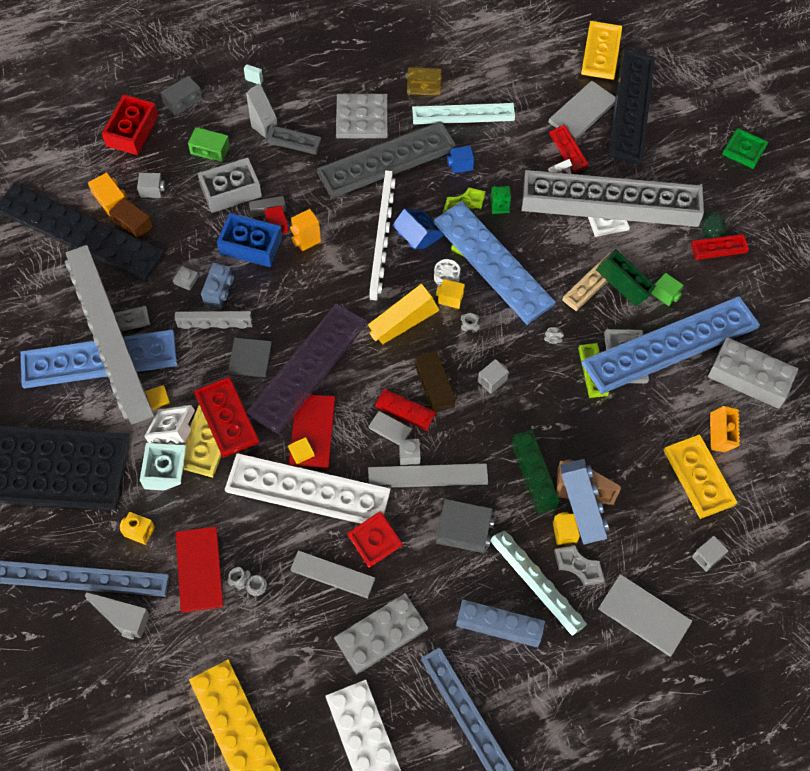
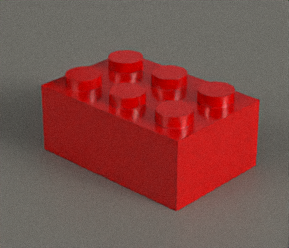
(130, 124)

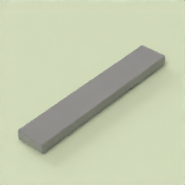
(428, 475)

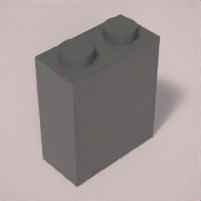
(465, 526)

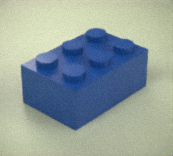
(249, 240)

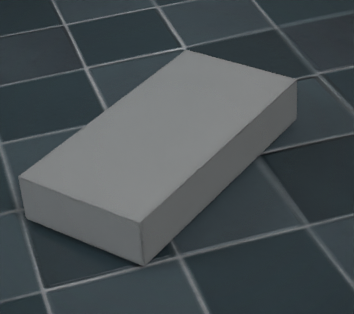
(389, 428)

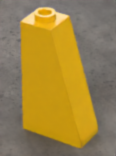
(403, 315)

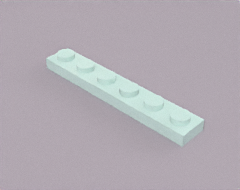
(463, 113)
(538, 582)

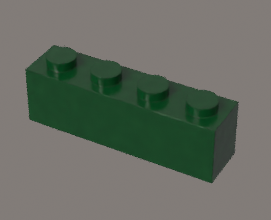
(535, 472)

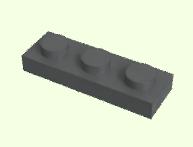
(294, 140)

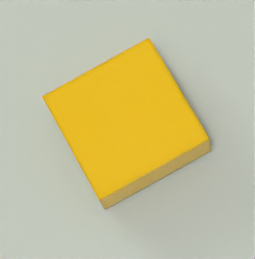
(157, 397)
(301, 450)

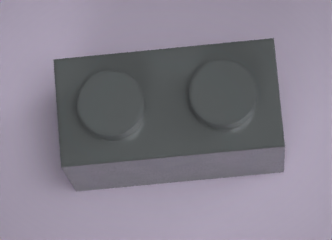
(181, 95)

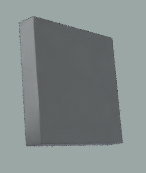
(250, 357)

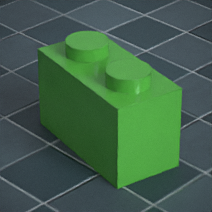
(209, 144)

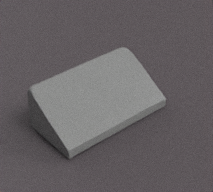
(257, 207)

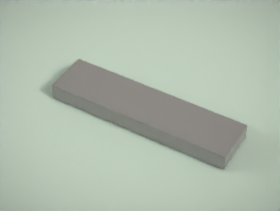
(333, 574)

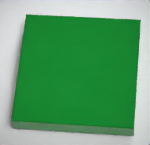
(745, 148)

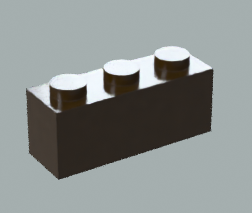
(435, 381)

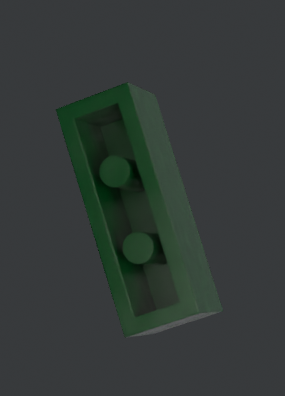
(625, 277)

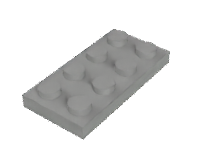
(380, 633)

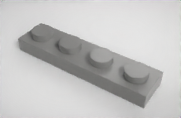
(219, 319)

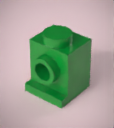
(500, 199)

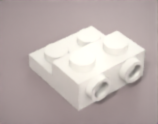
(170, 426)

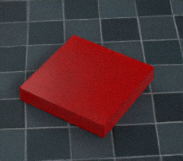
(375, 539)

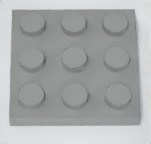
(361, 116)

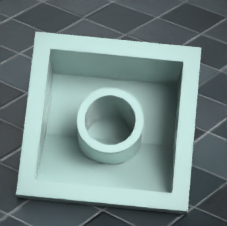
(162, 466)

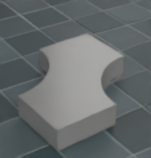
(587, 570)

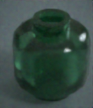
(713, 225)

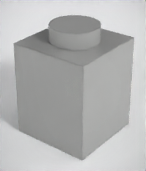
(150, 185)
(493, 376)
(409, 452)
(710, 553)

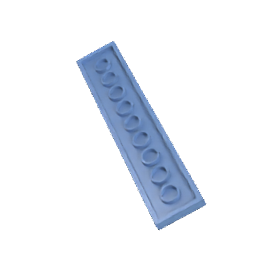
(669, 344)

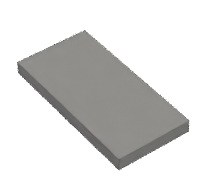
(583, 109)
(645, 615)

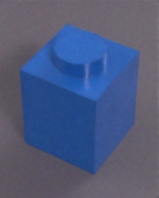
(460, 159)

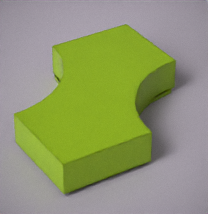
(471, 198)

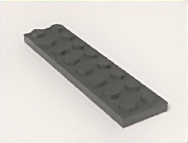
(392, 156)

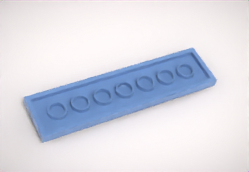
(494, 263)
(83, 361)

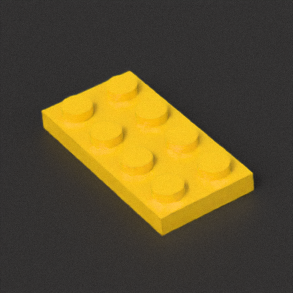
(601, 50)
(700, 476)

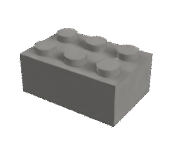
(229, 185)

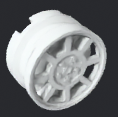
(446, 271)

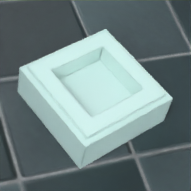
(253, 74)

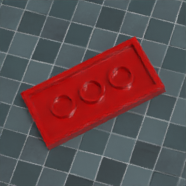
(226, 417)
(315, 423)
(199, 569)

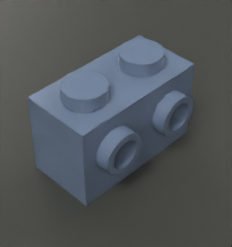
(217, 285)

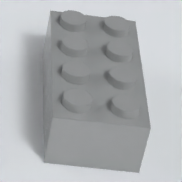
(753, 373)

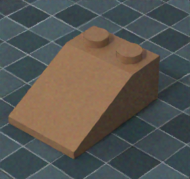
(607, 489)

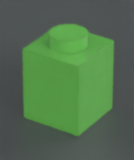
(667, 289)

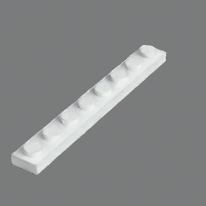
(382, 241)

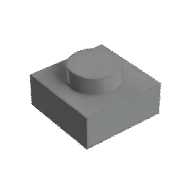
(185, 278)

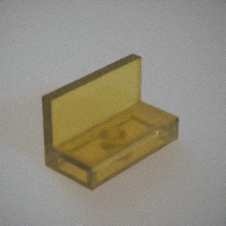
(424, 81)

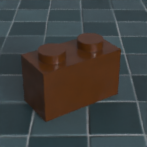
(131, 218)

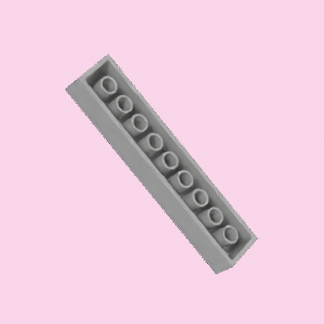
(612, 198)
(107, 336)

